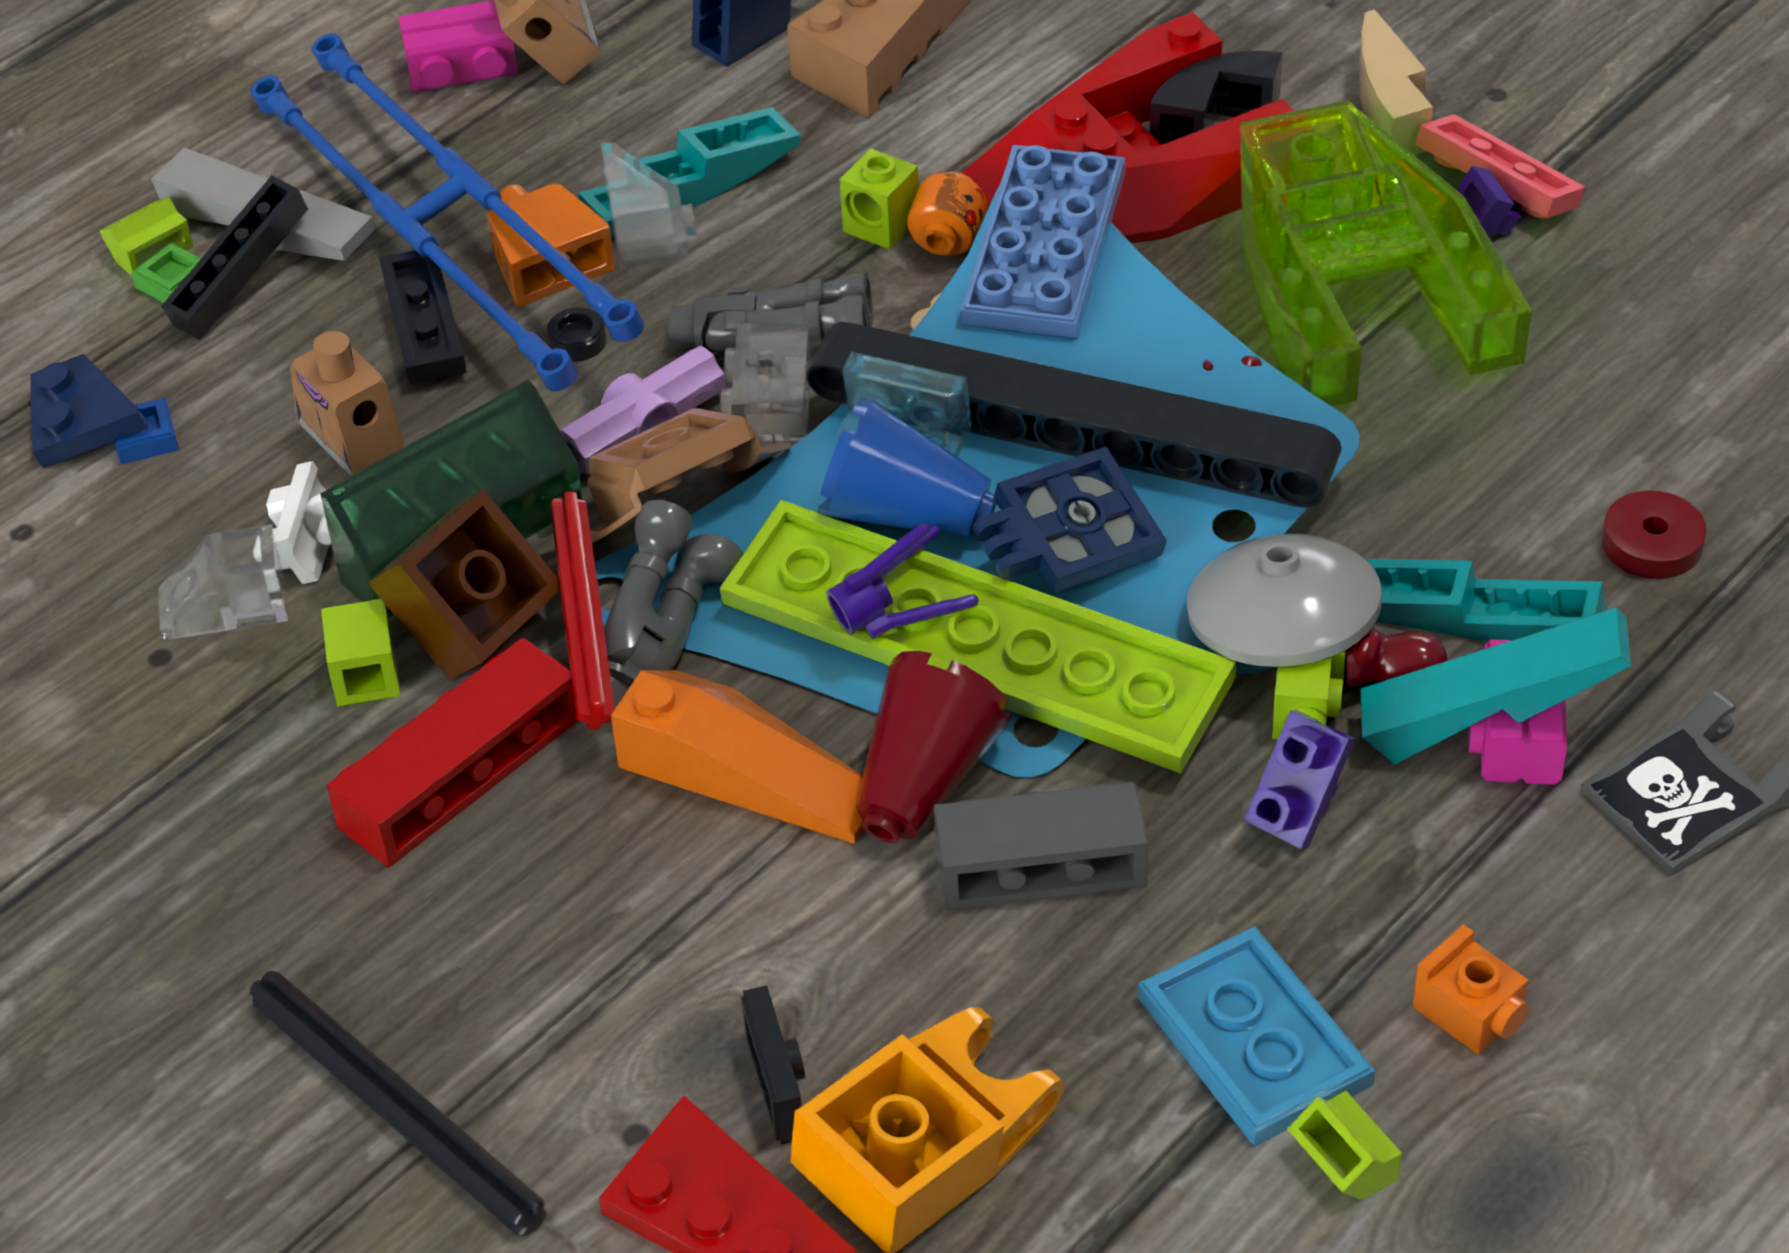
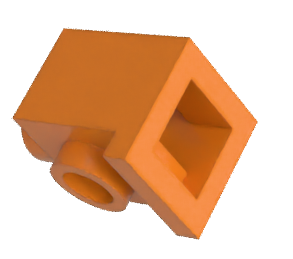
(1470, 992)

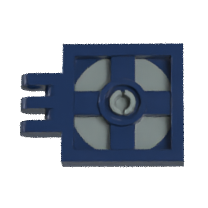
(1069, 523)

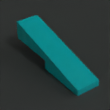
(1451, 601)
(1515, 676)

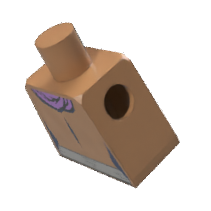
(552, 32)
(344, 404)

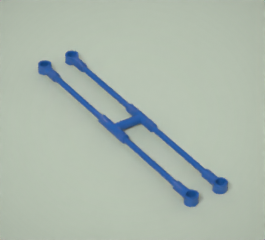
(551, 364)

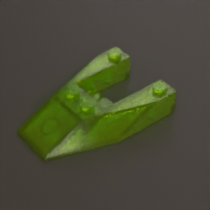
(1346, 202)

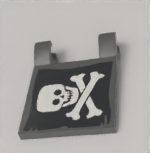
(1682, 792)

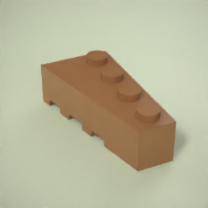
(863, 46)

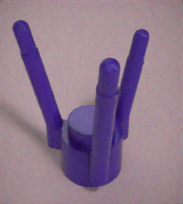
(864, 596)

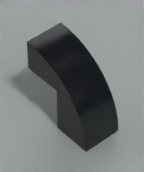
(1214, 87)

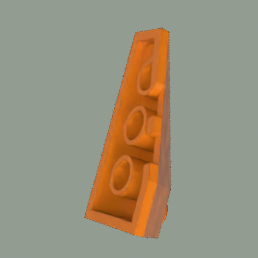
(734, 752)

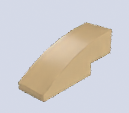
(1391, 83)

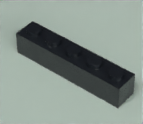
(235, 257)

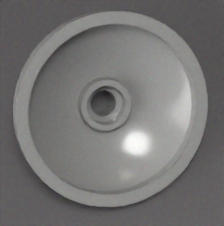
(1284, 600)

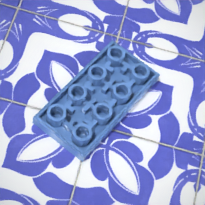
(1043, 241)

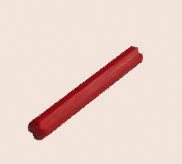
(582, 611)

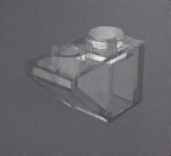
(225, 585)

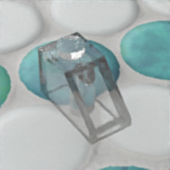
(644, 210)

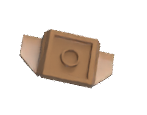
(661, 454)

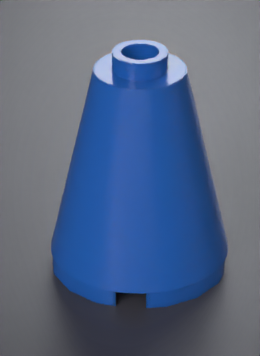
(901, 478)

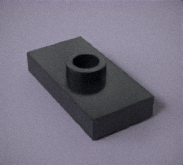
(775, 1061)

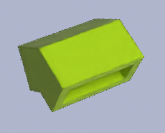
(146, 233)
(1347, 1145)

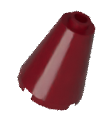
(925, 742)

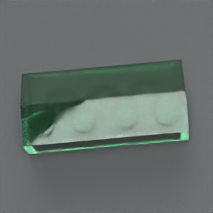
(498, 447)

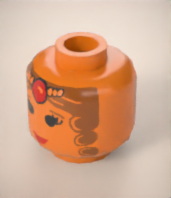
(947, 210)

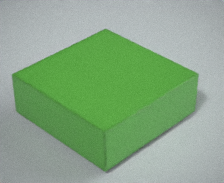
(164, 271)

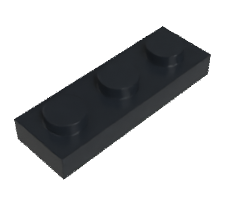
(422, 317)

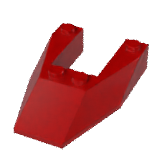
(1102, 112)

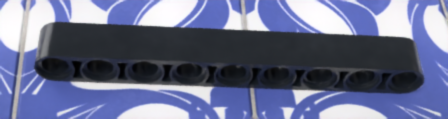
(1083, 412)

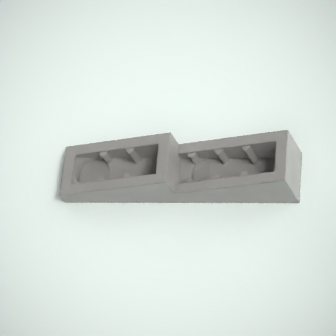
(219, 191)

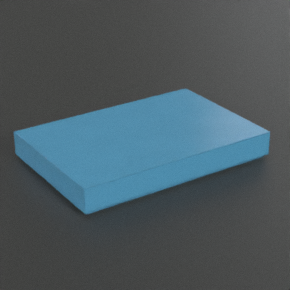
(1254, 1034)

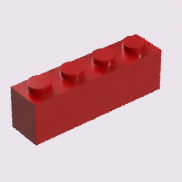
(453, 752)

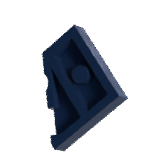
(77, 411)

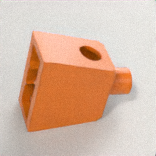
(561, 221)

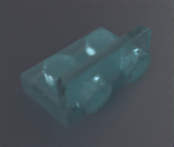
(919, 396)

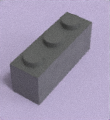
(1041, 845)

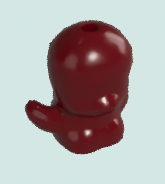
(1384, 656)

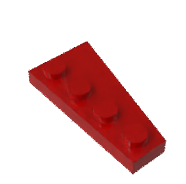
(708, 1195)

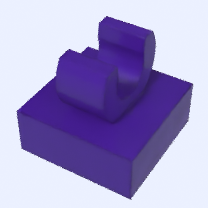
(1488, 201)

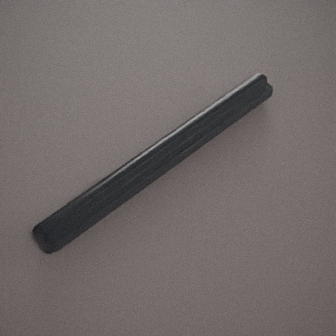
(399, 1104)

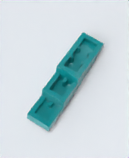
(713, 158)

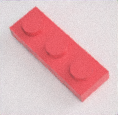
(1524, 179)

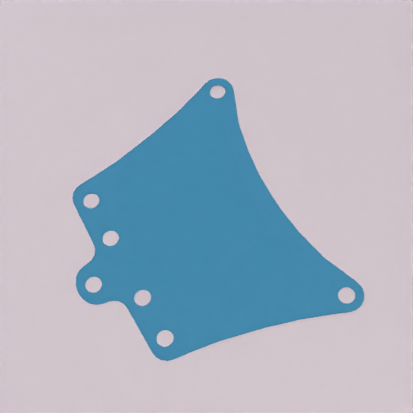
(1131, 333)

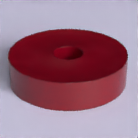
(1654, 534)

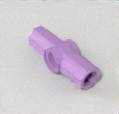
(639, 404)

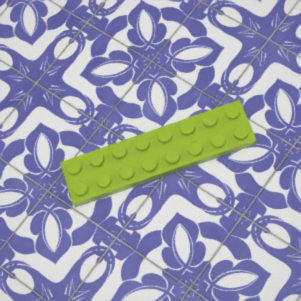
(1038, 650)

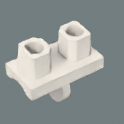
(301, 523)

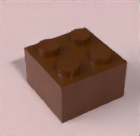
(466, 584)

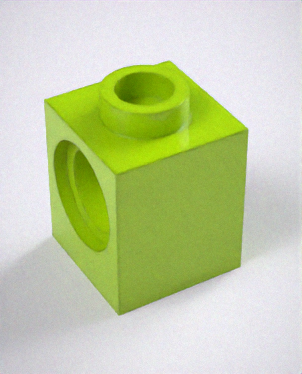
(878, 198)

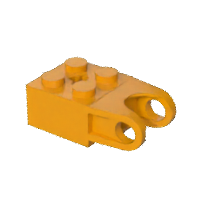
(918, 1129)

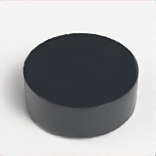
(577, 332)

